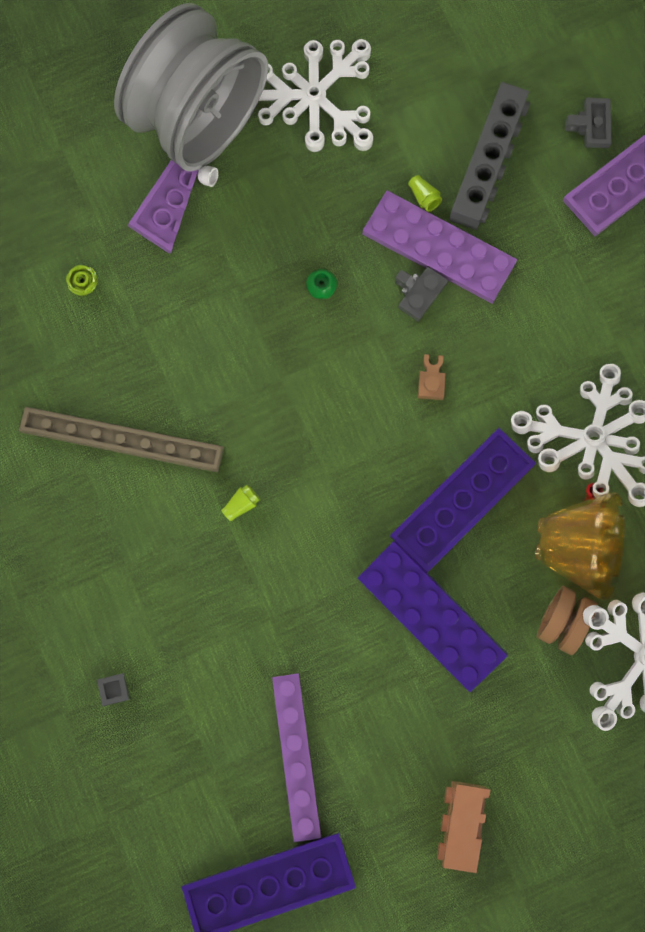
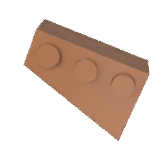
(462, 826)

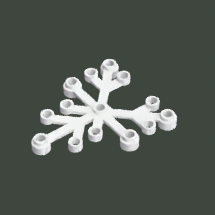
(342, 119)
(611, 460)
(618, 691)

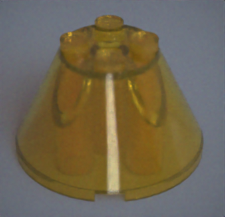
(585, 543)

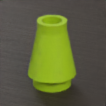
(426, 194)
(240, 503)

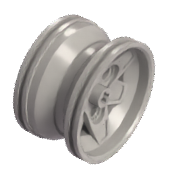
(190, 86)

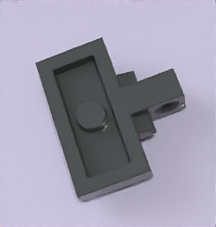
(593, 123)
(419, 291)

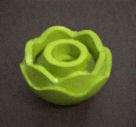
(76, 275)

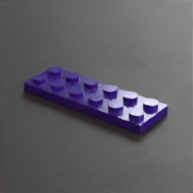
(463, 500)
(433, 616)
(269, 886)

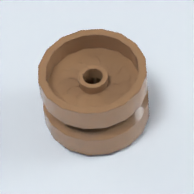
(565, 619)

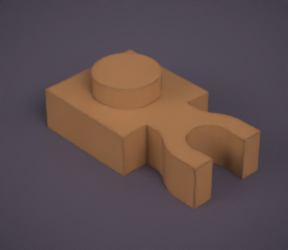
(431, 382)

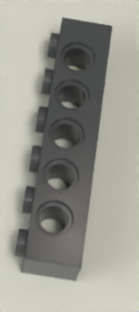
(510, 100)

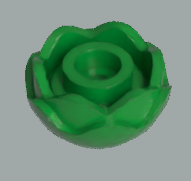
(321, 291)

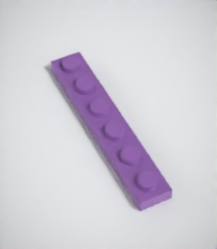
(296, 758)

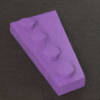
(164, 207)

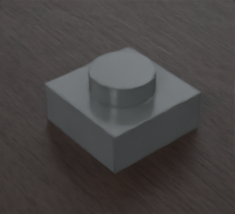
(113, 689)

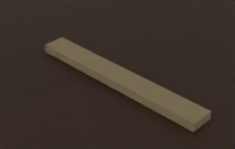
(121, 439)

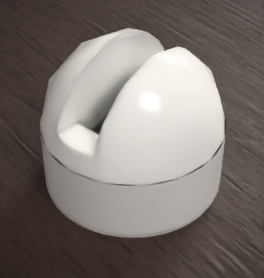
(208, 175)

